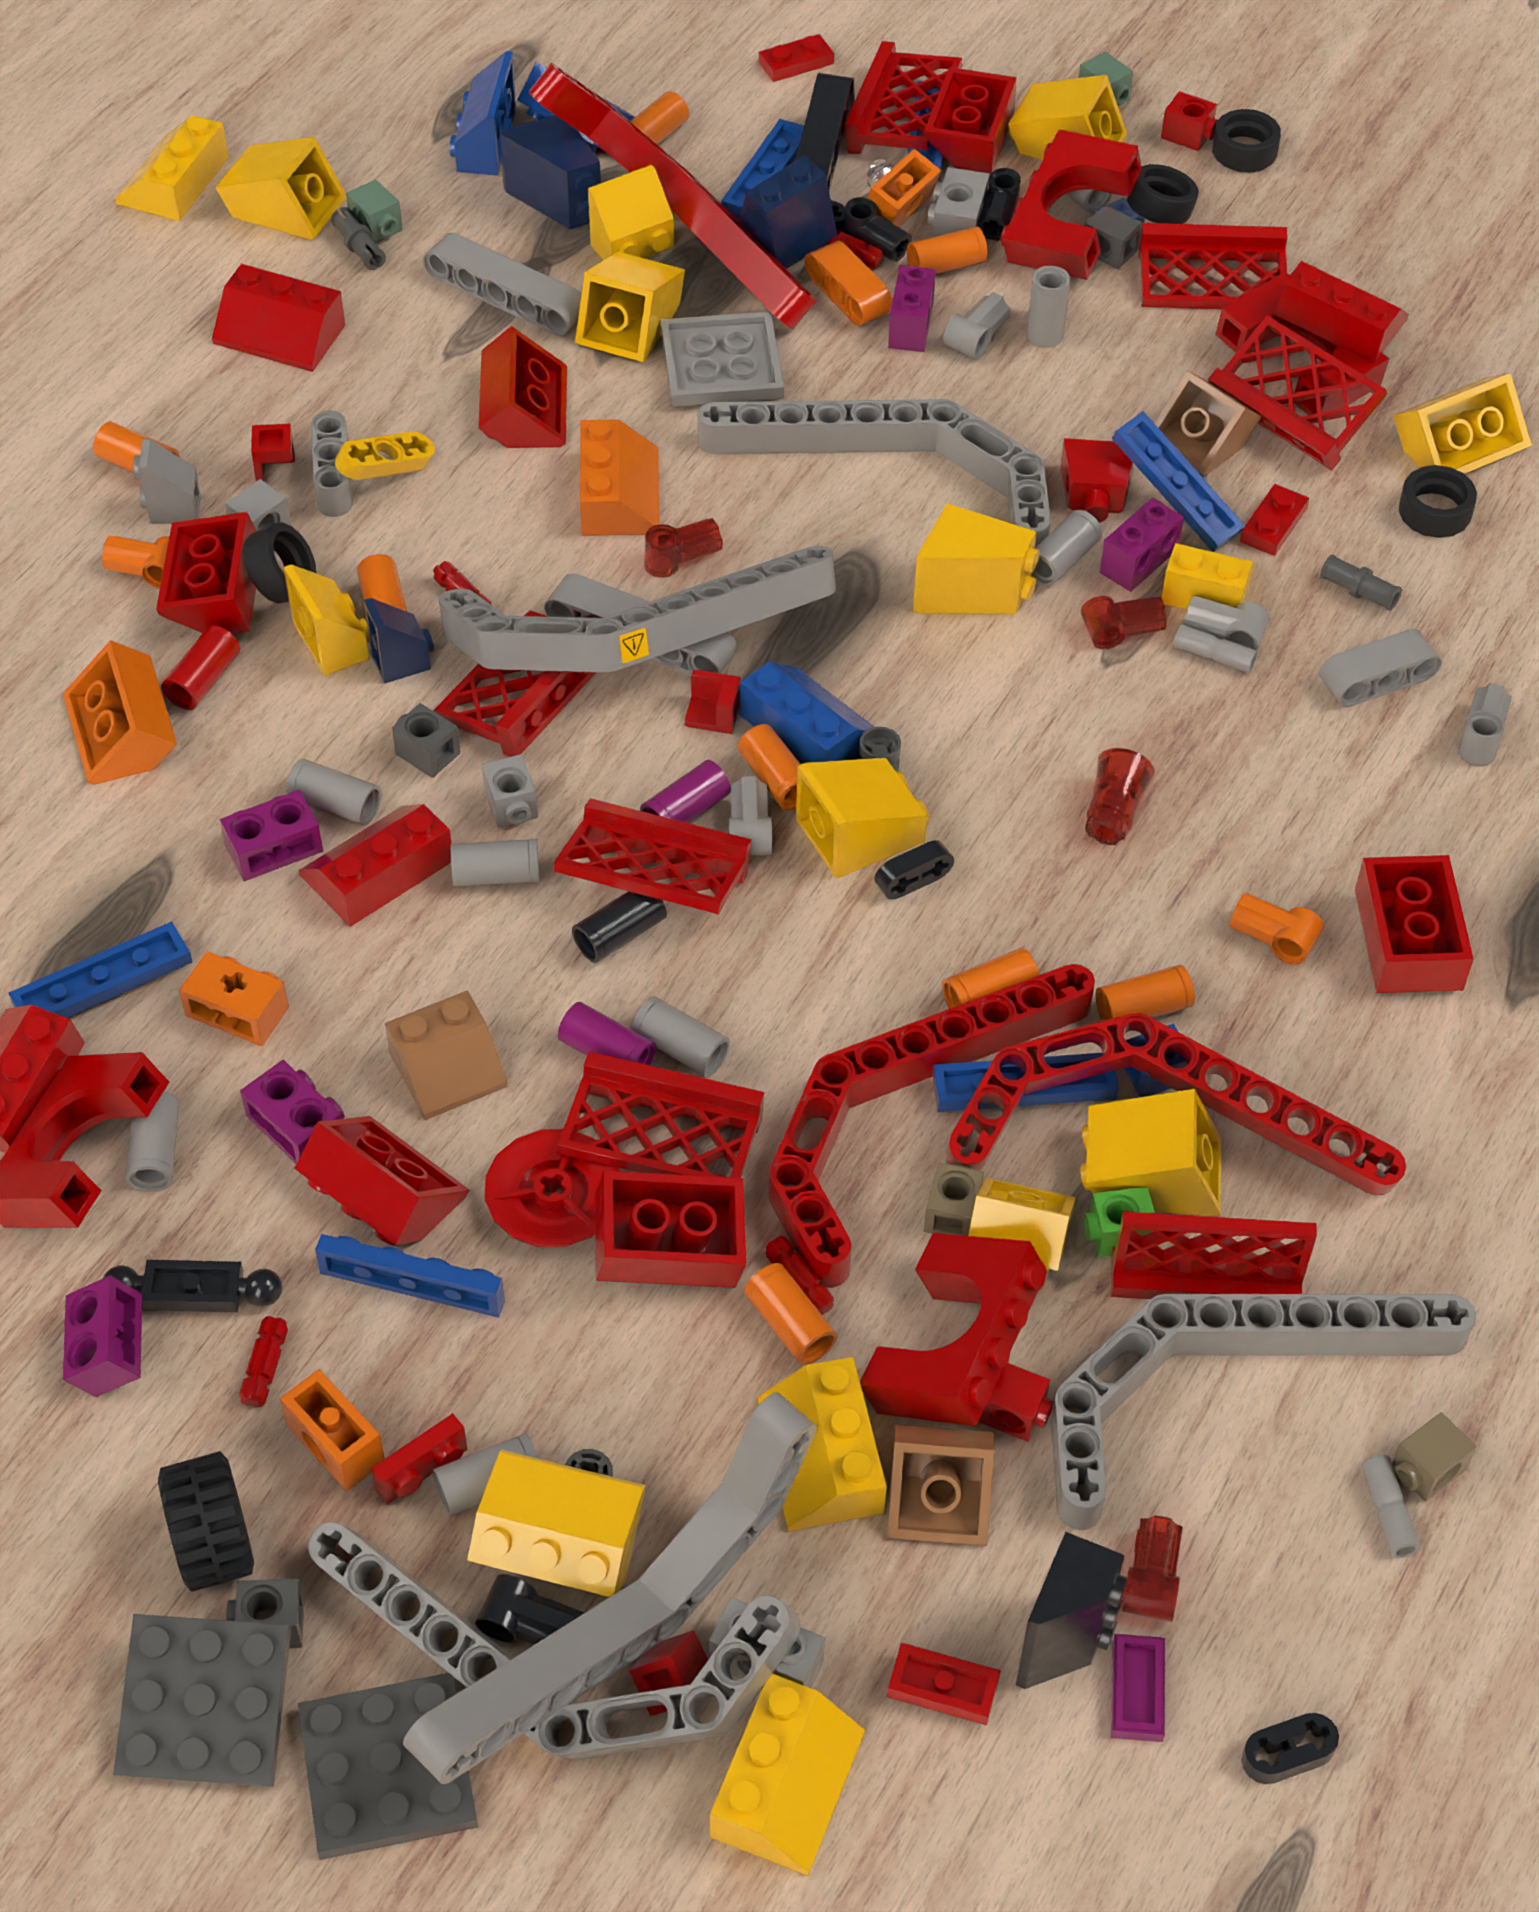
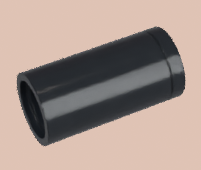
(617, 924)

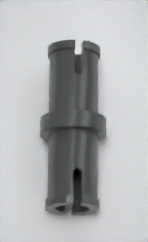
(358, 238)
(1361, 582)

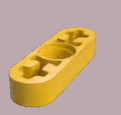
(360, 459)

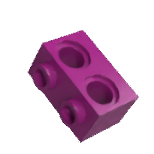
(911, 308)
(1141, 544)
(271, 835)
(287, 1119)
(102, 1336)

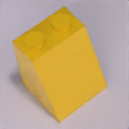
(1070, 105)
(283, 187)
(625, 304)
(974, 565)
(857, 812)
(1156, 1144)

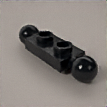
(199, 1285)

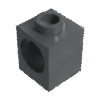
(1116, 235)
(426, 740)
(275, 1594)

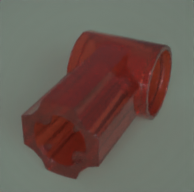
(670, 546)
(1111, 622)
(1152, 1578)

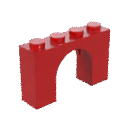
(1068, 165)
(1246, 313)
(87, 1090)
(959, 1378)

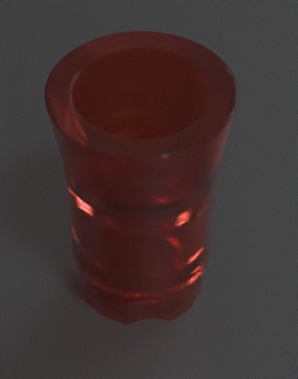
(1117, 792)

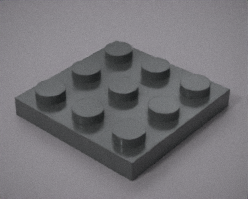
(203, 1700)
(364, 1779)

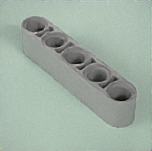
(504, 283)
(590, 599)

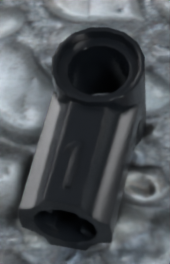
(999, 202)
(866, 225)
(519, 1612)

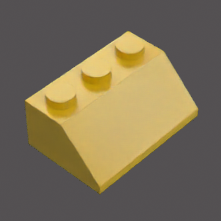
(177, 169)
(1465, 426)
(842, 1467)
(557, 1523)
(786, 1775)

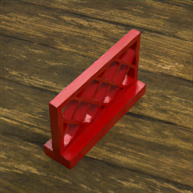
(877, 95)
(1212, 246)
(1284, 421)
(522, 717)
(648, 838)
(671, 1096)
(1146, 1270)

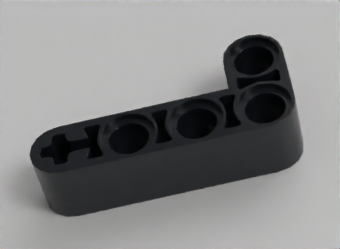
(825, 121)

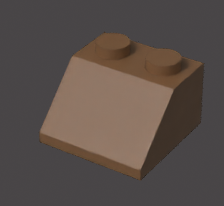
(1205, 422)
(445, 1054)
(941, 1484)

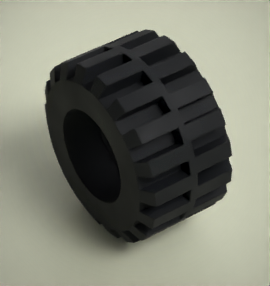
(205, 1521)

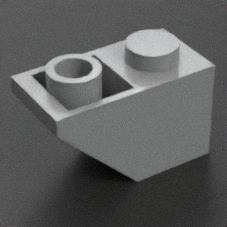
(168, 485)

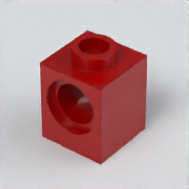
(1189, 121)
(1018, 1403)

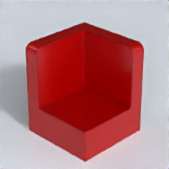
(270, 446)
(713, 701)
(669, 1665)

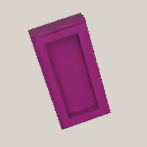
(1138, 1688)

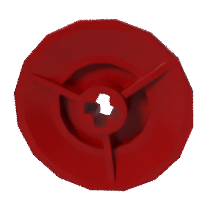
(519, 1184)

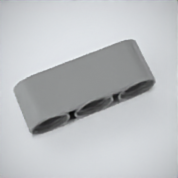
(331, 487)
(1380, 667)

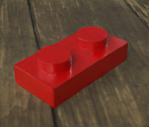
(796, 57)
(1274, 519)
(408, 1467)
(943, 1683)

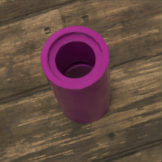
(690, 794)
(595, 1032)

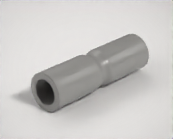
(1219, 650)
(1389, 1501)

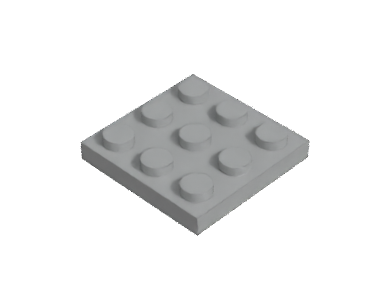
(721, 359)

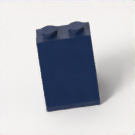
(550, 169)
(790, 212)

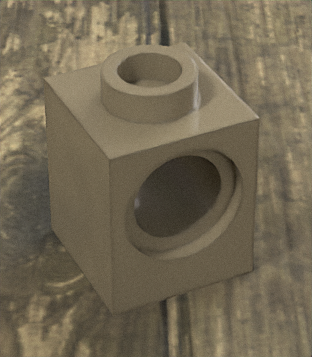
(950, 1215)
(1433, 1457)

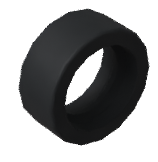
(1246, 124)
(1163, 195)
(1441, 481)
(262, 563)

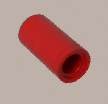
(200, 667)

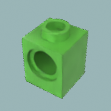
(1109, 1207)

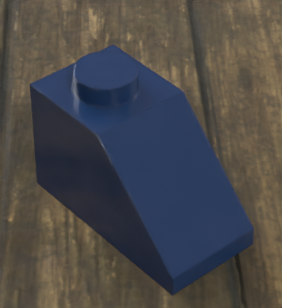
(396, 641)

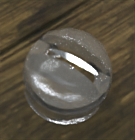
(877, 171)

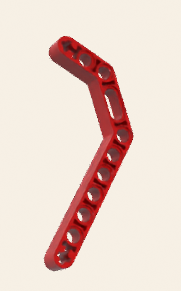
(684, 193)
(1057, 1001)
(1200, 1063)

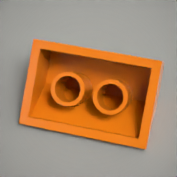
(617, 479)
(119, 715)

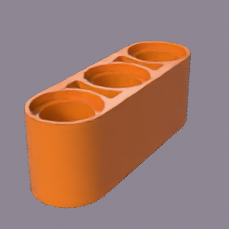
(848, 283)

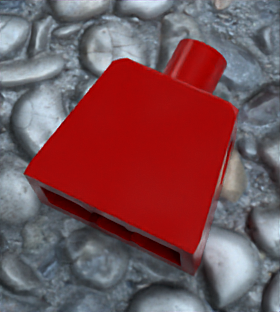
(1095, 476)

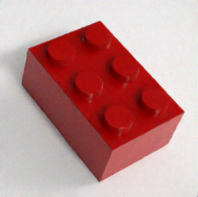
(1413, 924)
(670, 1229)

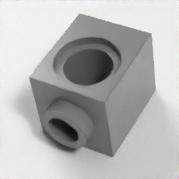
(262, 503)
(510, 790)

